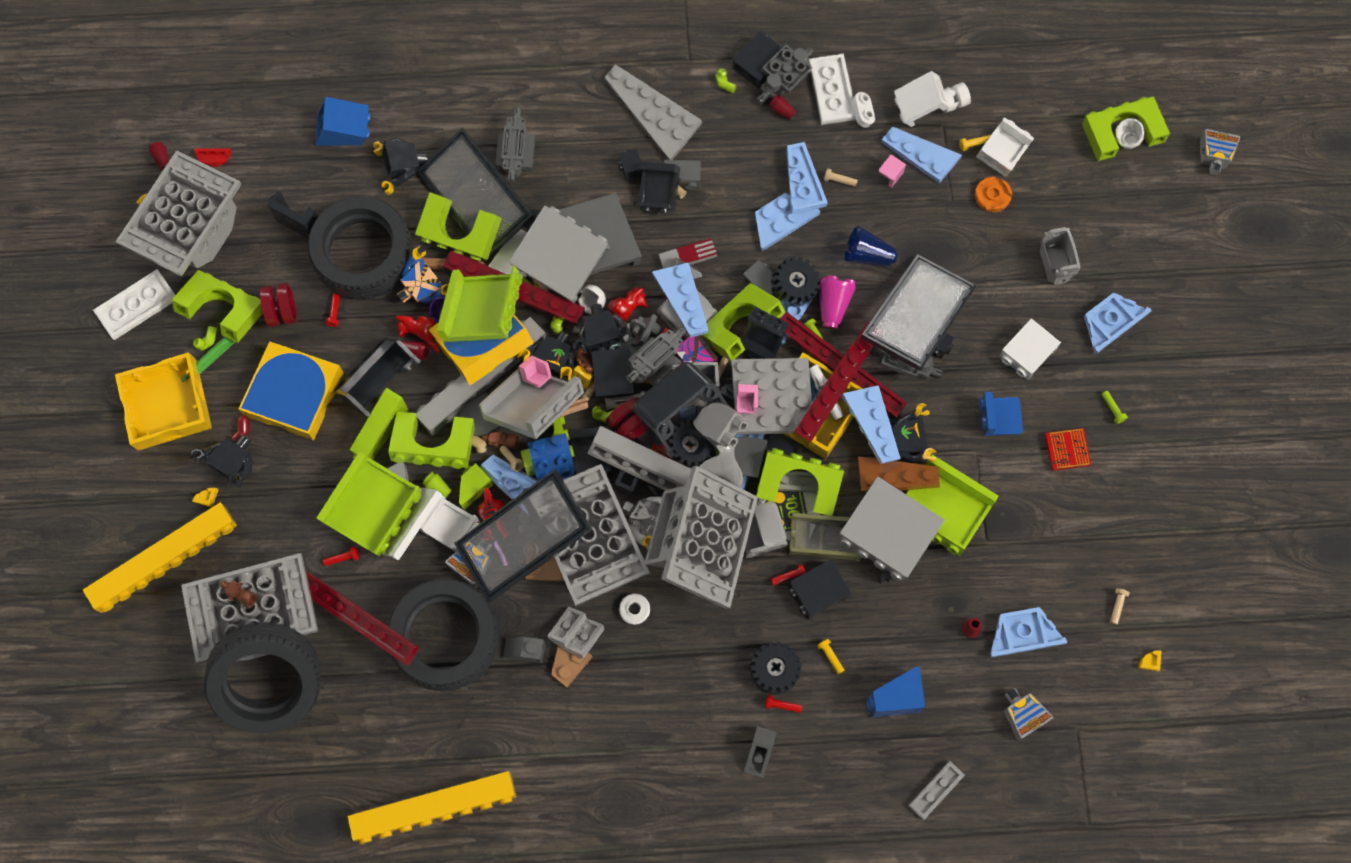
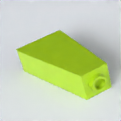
(379, 424)

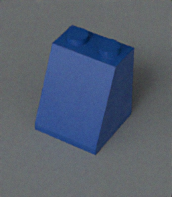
(342, 123)
(898, 696)

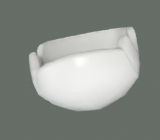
(1129, 133)
(591, 295)

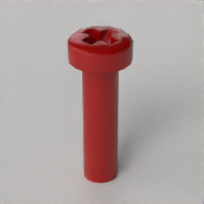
(332, 321)
(342, 557)
(789, 575)
(770, 702)

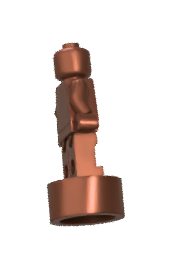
(584, 360)
(498, 438)
(235, 591)

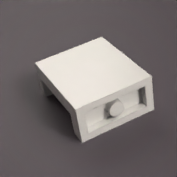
(920, 98)
(1005, 147)
(1029, 349)
(448, 523)

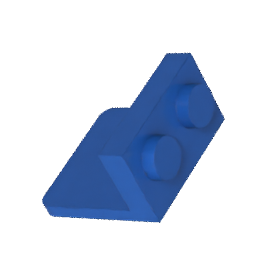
(1000, 415)
(552, 454)

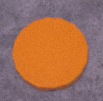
(993, 194)

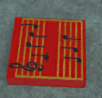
(1067, 449)

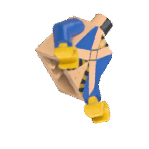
(420, 281)

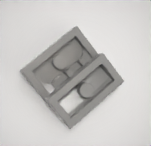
(575, 632)

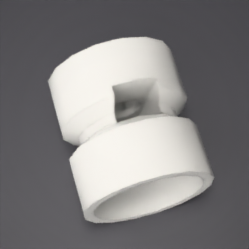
(957, 96)

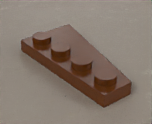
(898, 474)

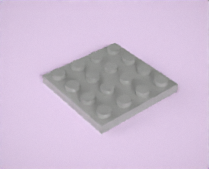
(782, 392)

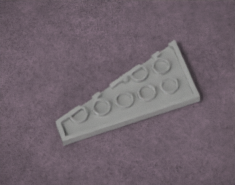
(659, 117)

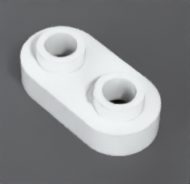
(863, 109)

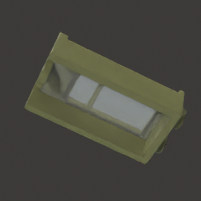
(817, 537)

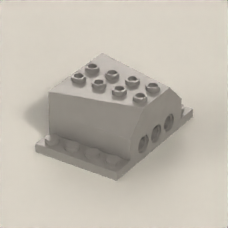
(183, 216)
(702, 536)
(607, 553)
(281, 599)

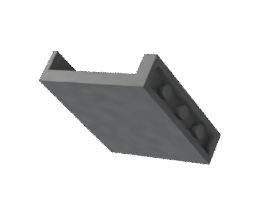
(607, 219)

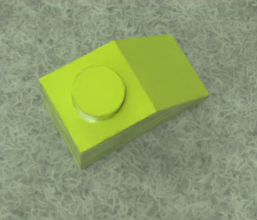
(472, 485)

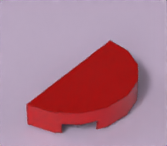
(213, 156)

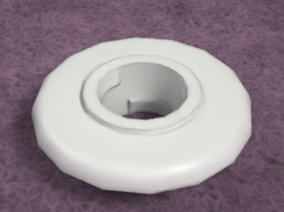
(634, 599)

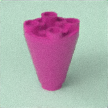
(834, 299)

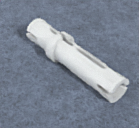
(820, 380)

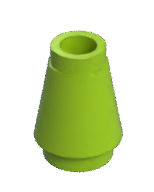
(435, 482)

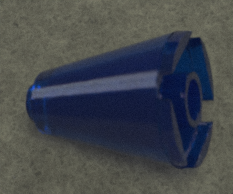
(869, 249)

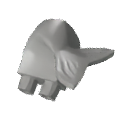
(719, 426)

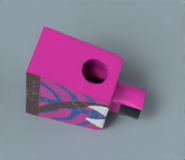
(695, 350)

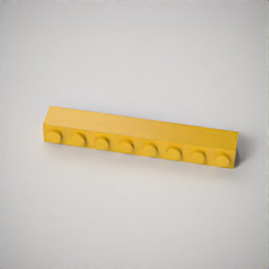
(159, 558)
(432, 806)

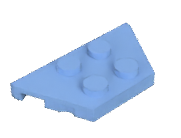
(777, 220)
(1112, 319)
(1024, 632)

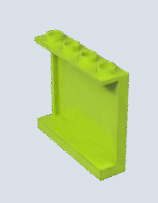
(479, 306)
(959, 502)
(369, 504)

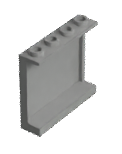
(559, 253)
(527, 407)
(890, 529)

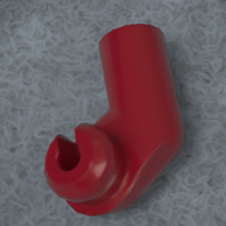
(243, 427)

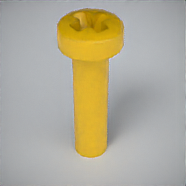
(964, 144)
(830, 655)

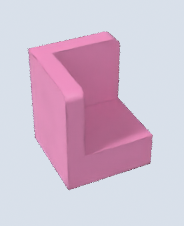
(892, 169)
(535, 371)
(747, 399)

